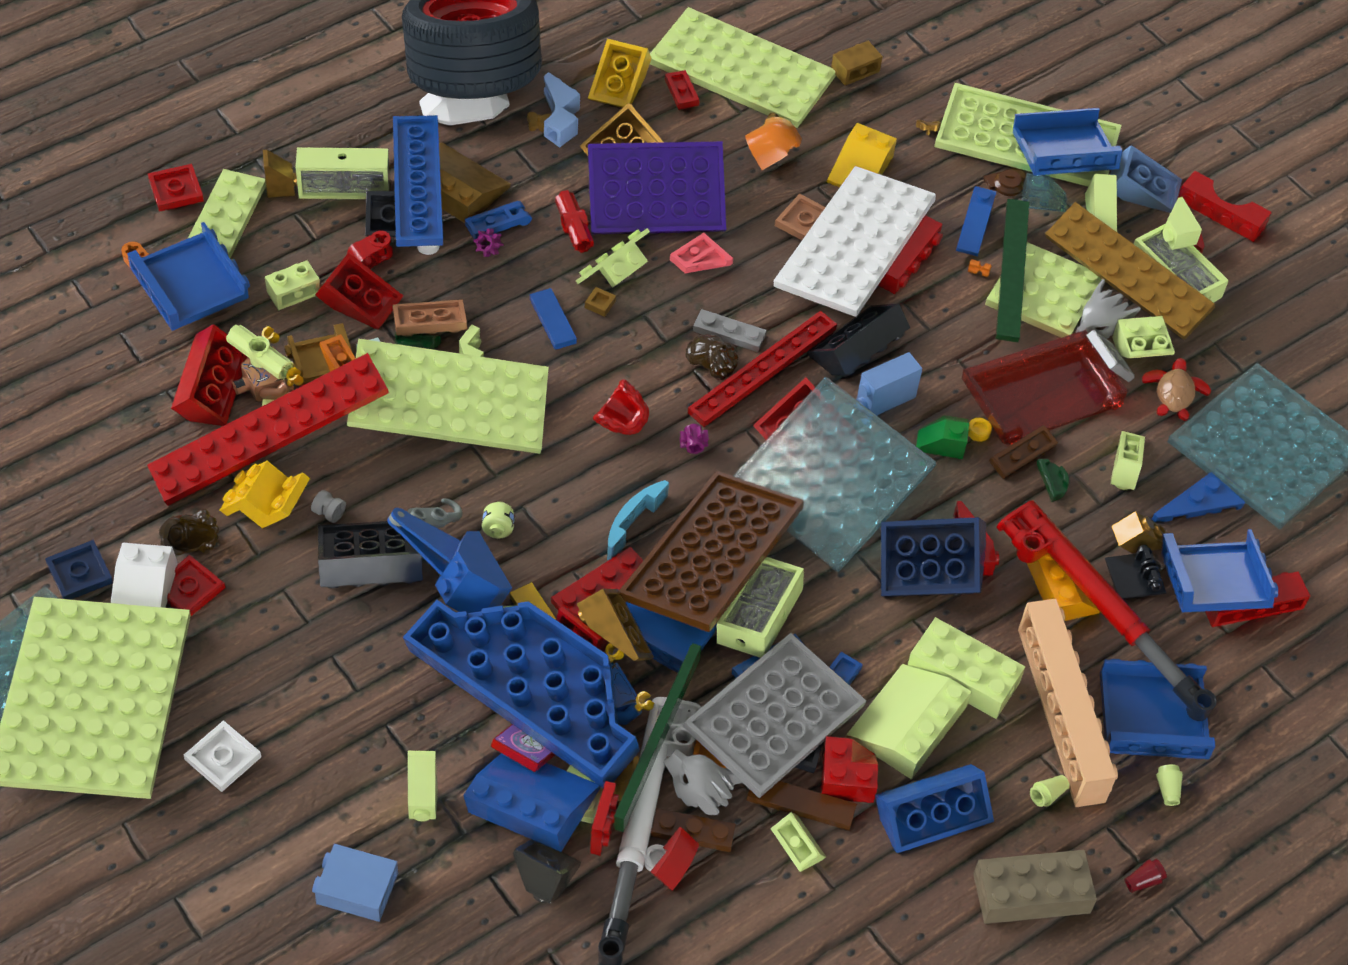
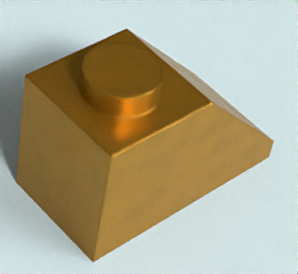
(278, 175)

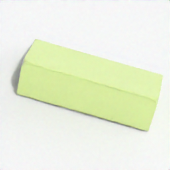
(798, 842)

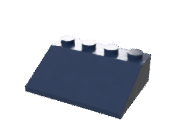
(932, 556)

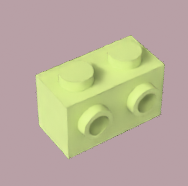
(292, 285)

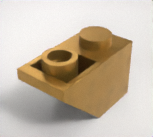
(1138, 531)

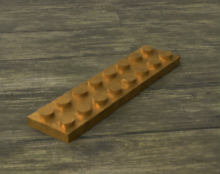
(1130, 270)

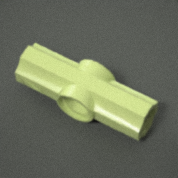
(259, 351)

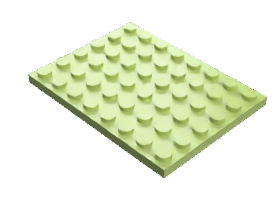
(91, 697)

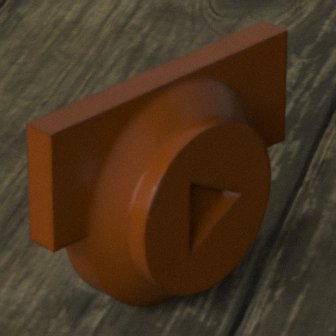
(1006, 182)

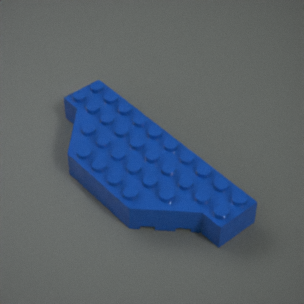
(534, 678)

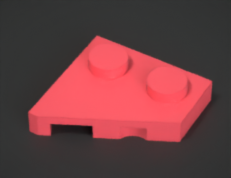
(700, 255)

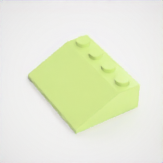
(910, 718)

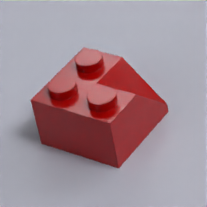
(848, 770)

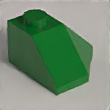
(944, 437)

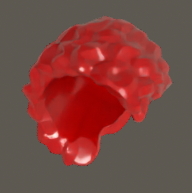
(624, 410)

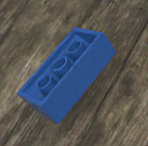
(935, 807)

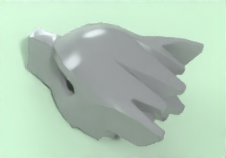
(1104, 311)
(707, 781)

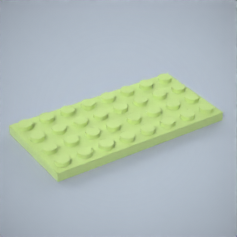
(742, 66)
(982, 127)
(455, 397)

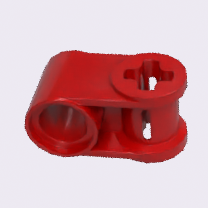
(370, 251)

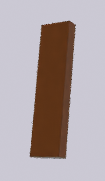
(807, 804)

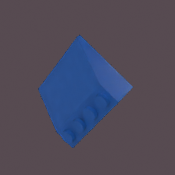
(533, 804)

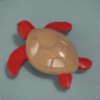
(1176, 388)

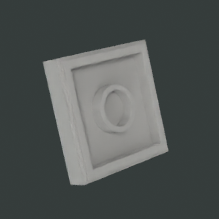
(1111, 355)

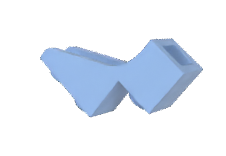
(563, 104)

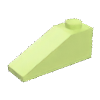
(1128, 461)
(422, 785)

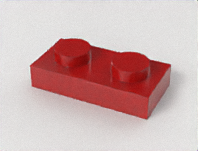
(682, 89)

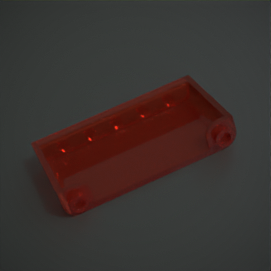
(1044, 387)

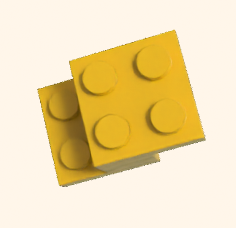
(264, 494)

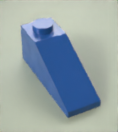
(976, 221)

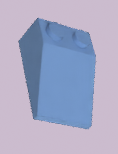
(1146, 181)

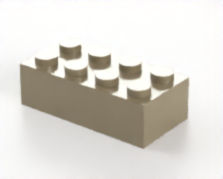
(1034, 886)

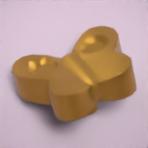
(536, 121)
(933, 126)

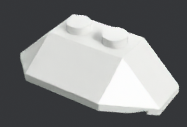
(459, 111)

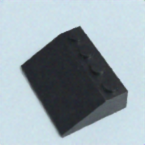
(365, 555)

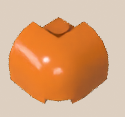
(773, 141)

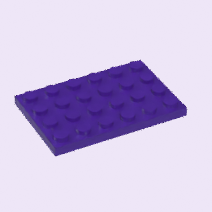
(656, 187)

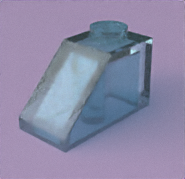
(1044, 193)

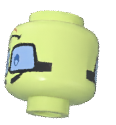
(498, 520)

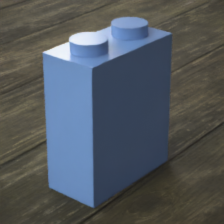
(889, 384)
(355, 882)

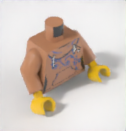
(261, 382)

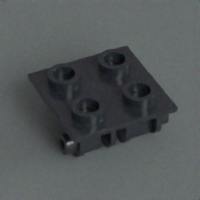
(1135, 574)

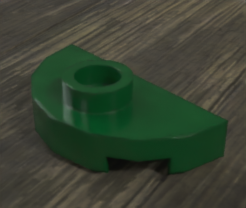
(419, 340)
(1054, 477)

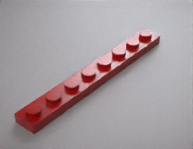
(761, 369)

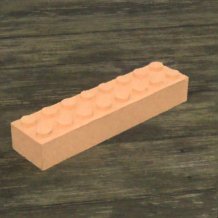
(1067, 703)

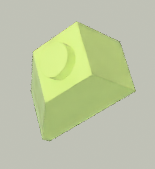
(1181, 227)

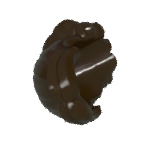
(713, 355)
(190, 532)

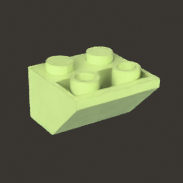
(1142, 337)

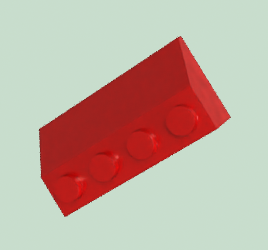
(206, 383)

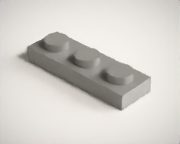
(730, 330)

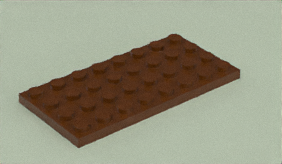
(711, 551)

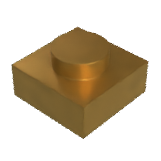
(600, 301)

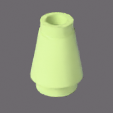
(1170, 783)
(1047, 791)

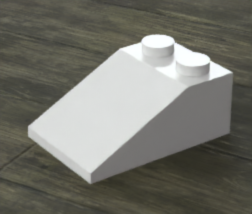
(143, 575)

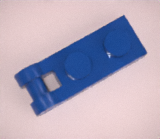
(498, 219)

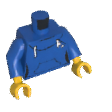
(627, 701)

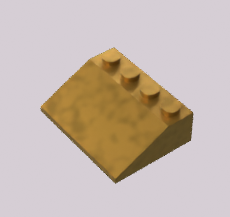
(623, 127)
(465, 185)

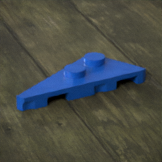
(1204, 497)

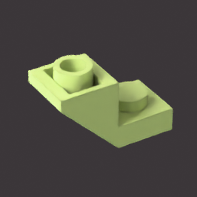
(470, 342)

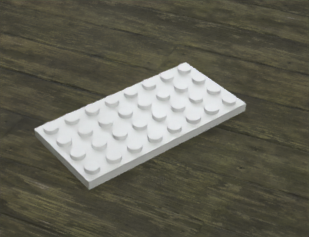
(854, 241)

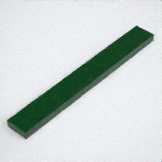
(1012, 271)
(657, 738)

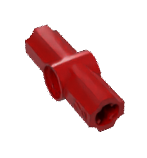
(574, 221)

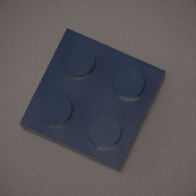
(79, 570)

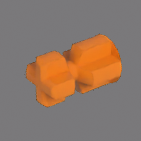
(975, 267)

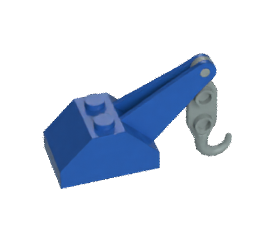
(467, 567)

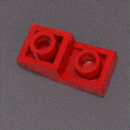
(677, 859)

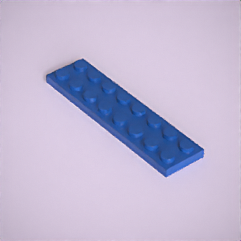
(417, 181)

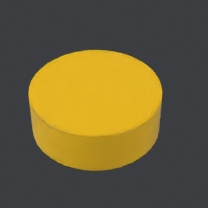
(979, 429)

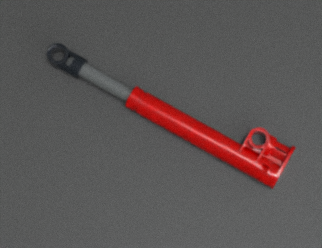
(1033, 528)

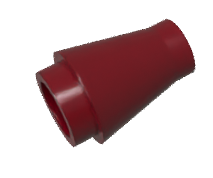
(1147, 875)

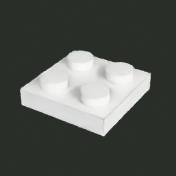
(222, 756)

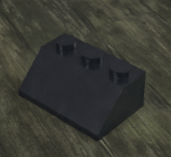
(380, 212)

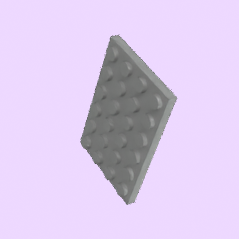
(774, 714)

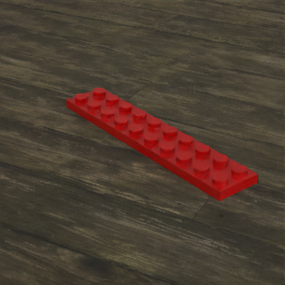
(267, 429)

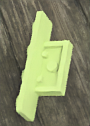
(621, 263)

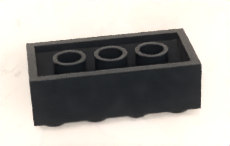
(860, 339)

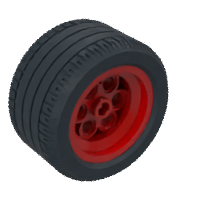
(471, 46)

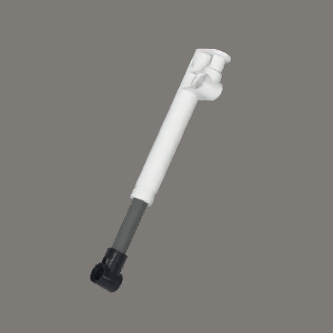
(638, 829)

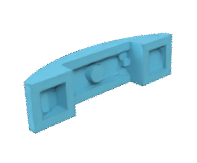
(648, 498)

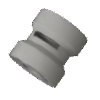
(330, 507)

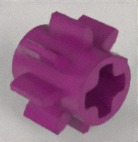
(482, 245)
(694, 438)

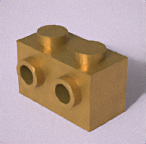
(856, 62)

